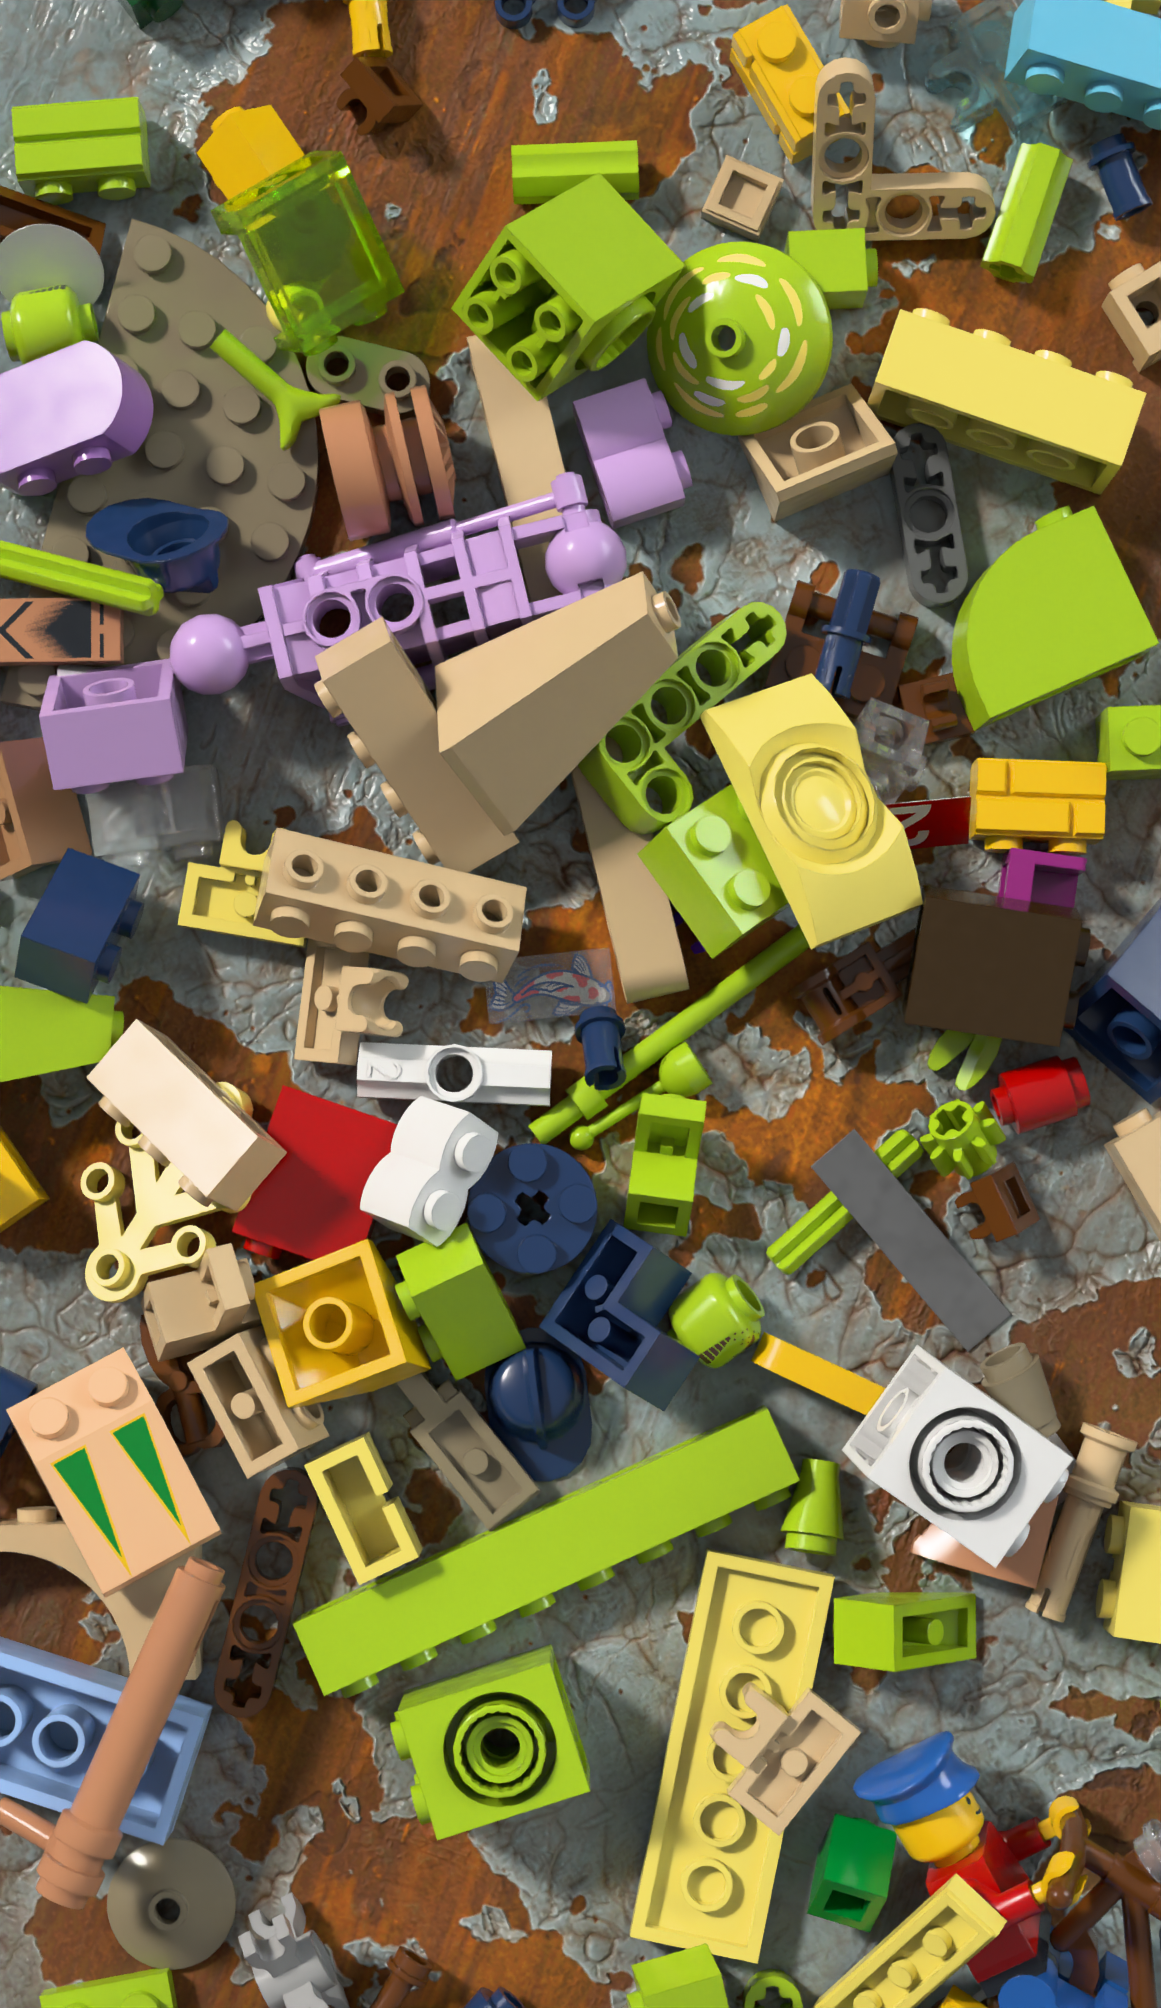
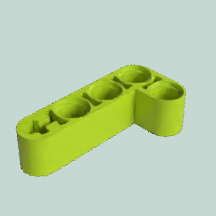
(684, 699)

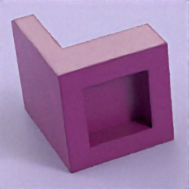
(1040, 876)

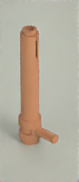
(90, 1828)

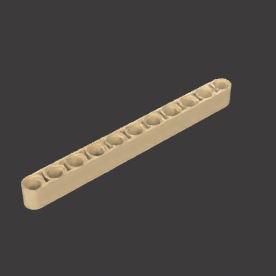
(631, 898)

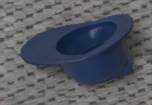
(162, 541)
(541, 1406)

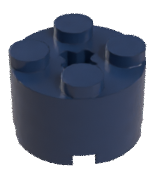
(495, 1212)

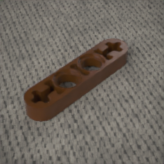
(260, 1589)

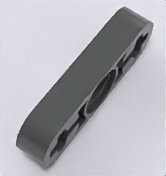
(950, 559)

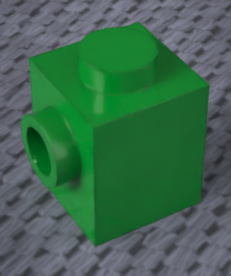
(852, 1872)

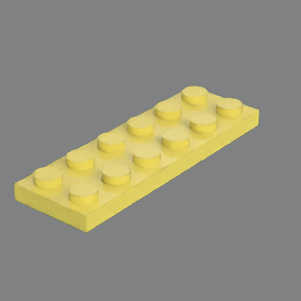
(705, 1854)

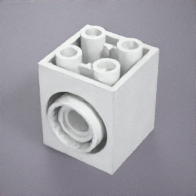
(985, 1484)

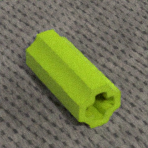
(550, 169)
(1026, 212)

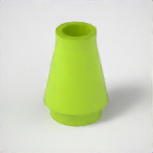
(815, 1511)

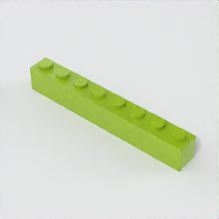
(545, 1551)

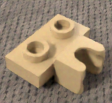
(342, 1002)
(783, 1753)

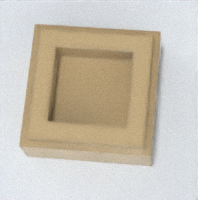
(742, 198)

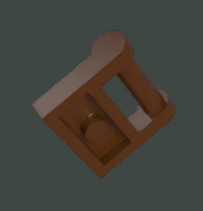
(874, 675)

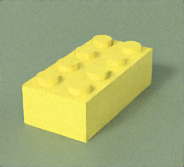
(1006, 400)

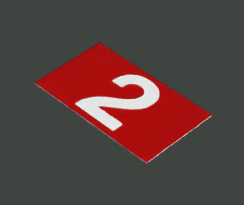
(934, 821)

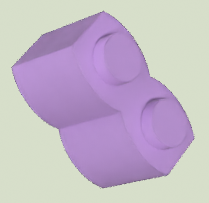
(630, 452)

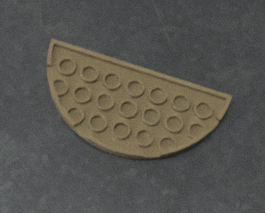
(206, 445)

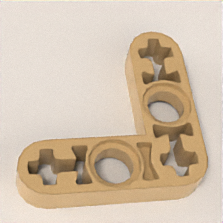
(871, 192)

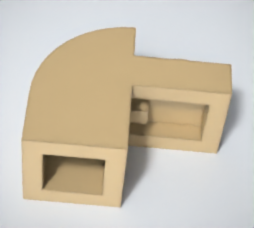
(201, 1306)

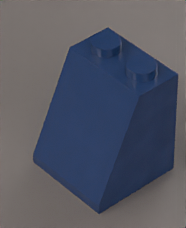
(1122, 1009)

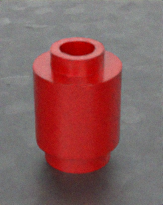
(1040, 1093)

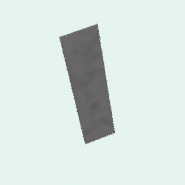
(910, 1240)

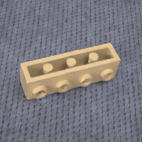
(398, 730)
(390, 906)

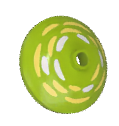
(778, 347)

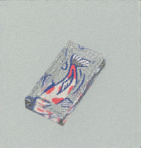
(552, 986)

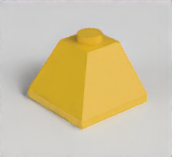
(338, 1327)

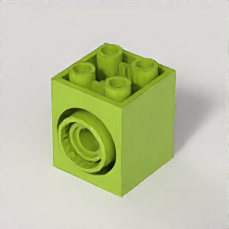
(568, 286)
(466, 1778)

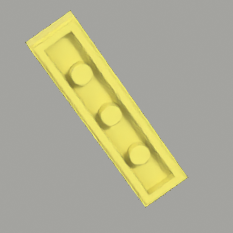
(919, 1952)

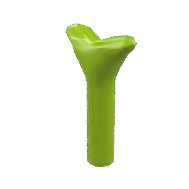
(291, 403)

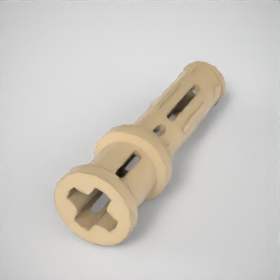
(1089, 1491)

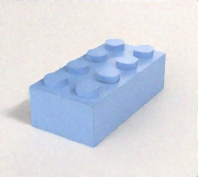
(53, 1725)

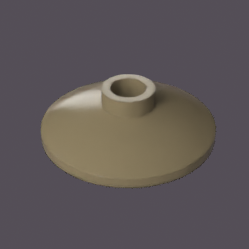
(178, 1872)

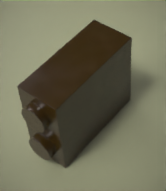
(994, 966)

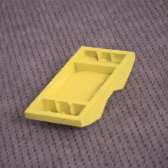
(815, 808)

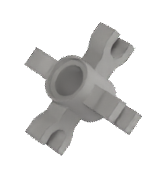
(291, 1965)

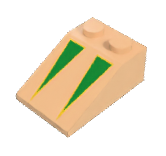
(114, 1472)

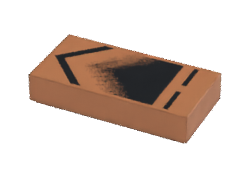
(60, 632)

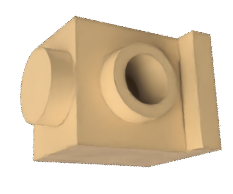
(1130, 291)

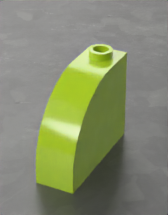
(1046, 619)

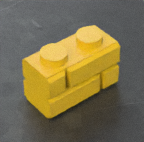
(781, 78)
(1038, 804)

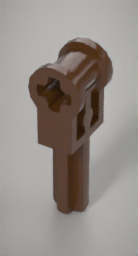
(855, 986)

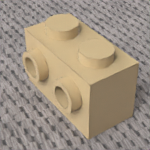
(250, 1403)

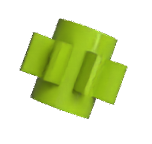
(962, 1138)

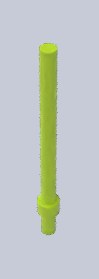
(588, 1101)

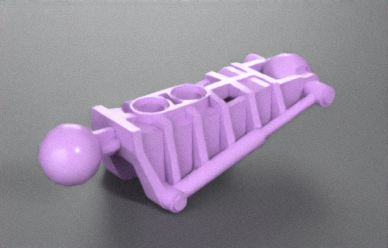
(581, 559)

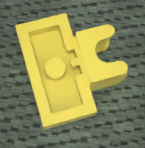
(226, 896)

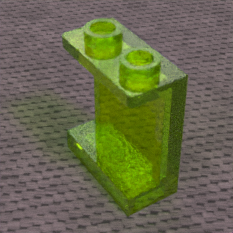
(313, 250)

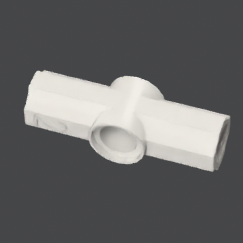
(412, 1071)

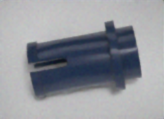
(1119, 176)
(601, 1036)

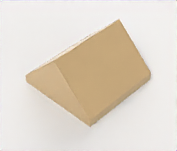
(819, 453)

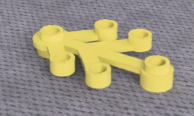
(158, 1204)

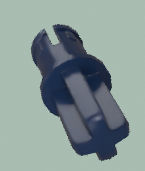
(847, 631)

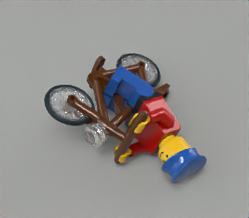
(1029, 1962)

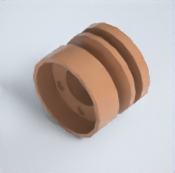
(388, 462)

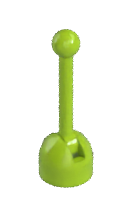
(678, 1074)

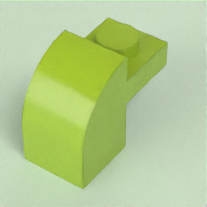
(664, 1164)

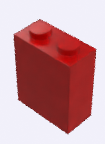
(317, 1187)

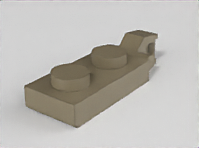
(467, 1450)

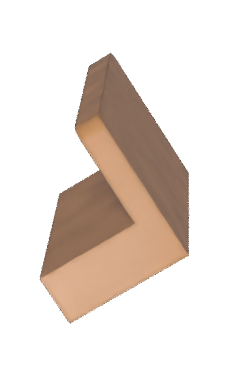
(34, 817)

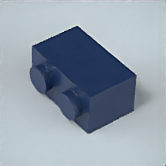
(78, 926)

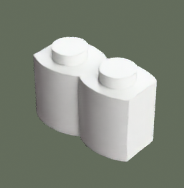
(428, 1172)

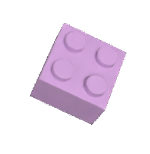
(114, 726)

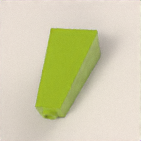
(53, 1032)

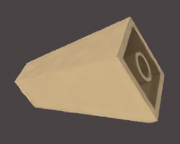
(548, 692)

